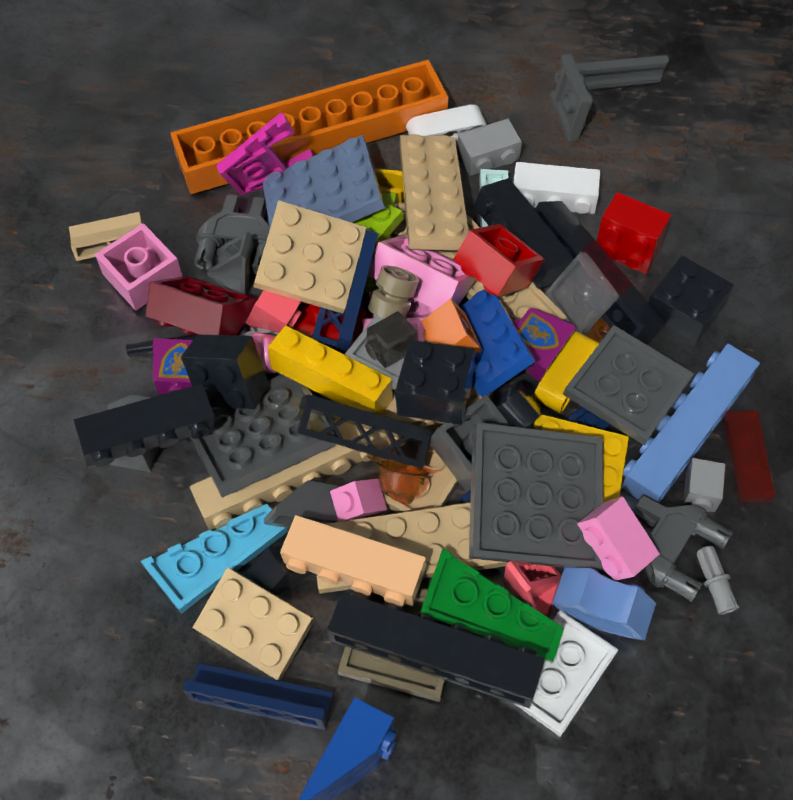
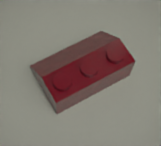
(198, 306)

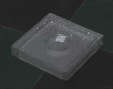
(582, 293)

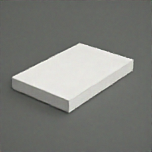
(571, 676)

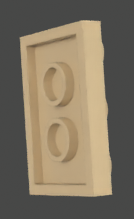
(254, 623)

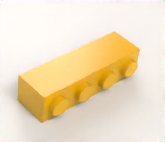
(329, 372)

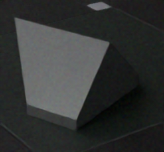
(233, 264)

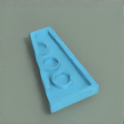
(196, 567)

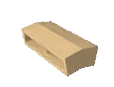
(94, 236)

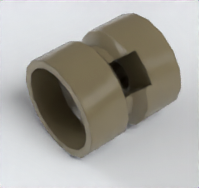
(393, 293)

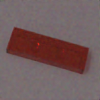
(749, 456)

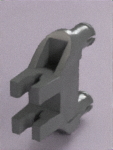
(230, 225)
(670, 534)

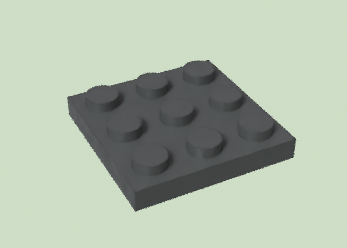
(628, 384)

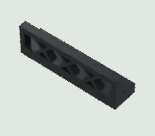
(362, 420)

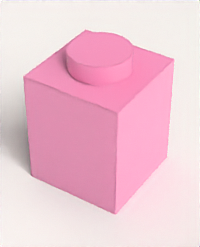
(358, 500)

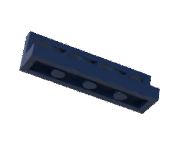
(351, 311)
(260, 696)

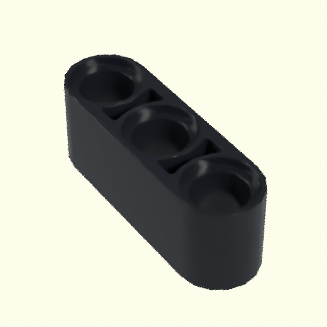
(518, 406)

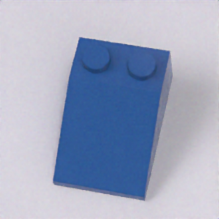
(353, 752)

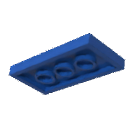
(502, 346)

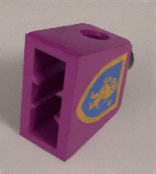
(544, 338)
(168, 367)

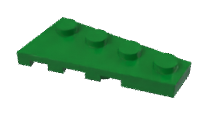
(472, 601)

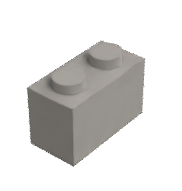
(489, 146)

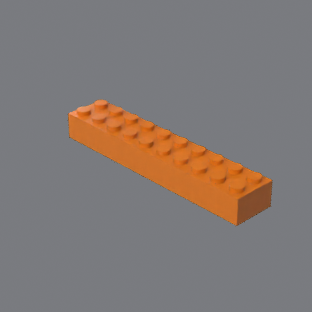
(321, 120)

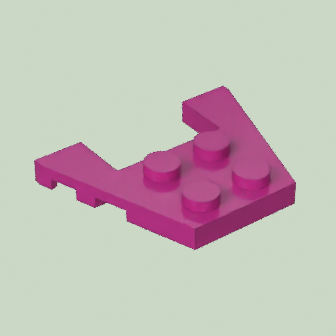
(256, 159)

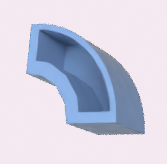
(604, 603)

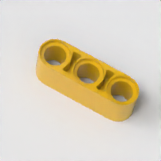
(562, 371)

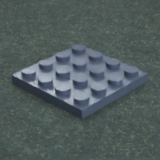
(333, 183)

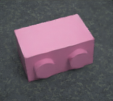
(618, 539)

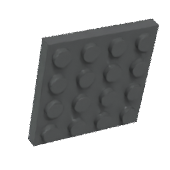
(261, 440)
(532, 494)

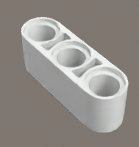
(447, 122)

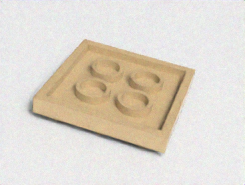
(310, 257)

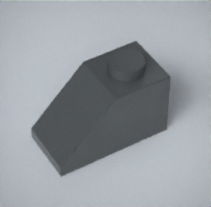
(308, 501)

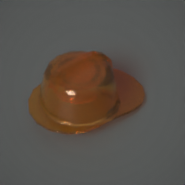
(400, 480)

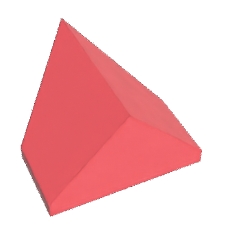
(533, 584)

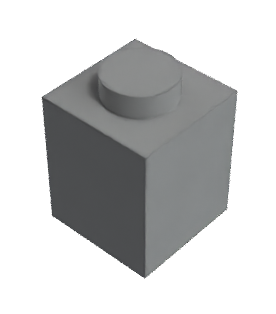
(704, 484)

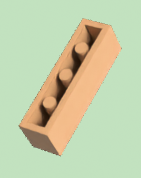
(353, 561)

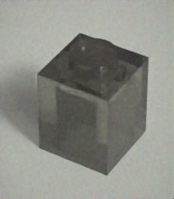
(389, 339)

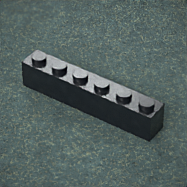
(631, 309)
(436, 648)

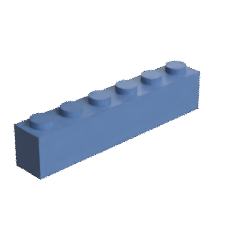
(690, 425)

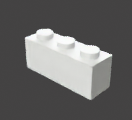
(573, 186)

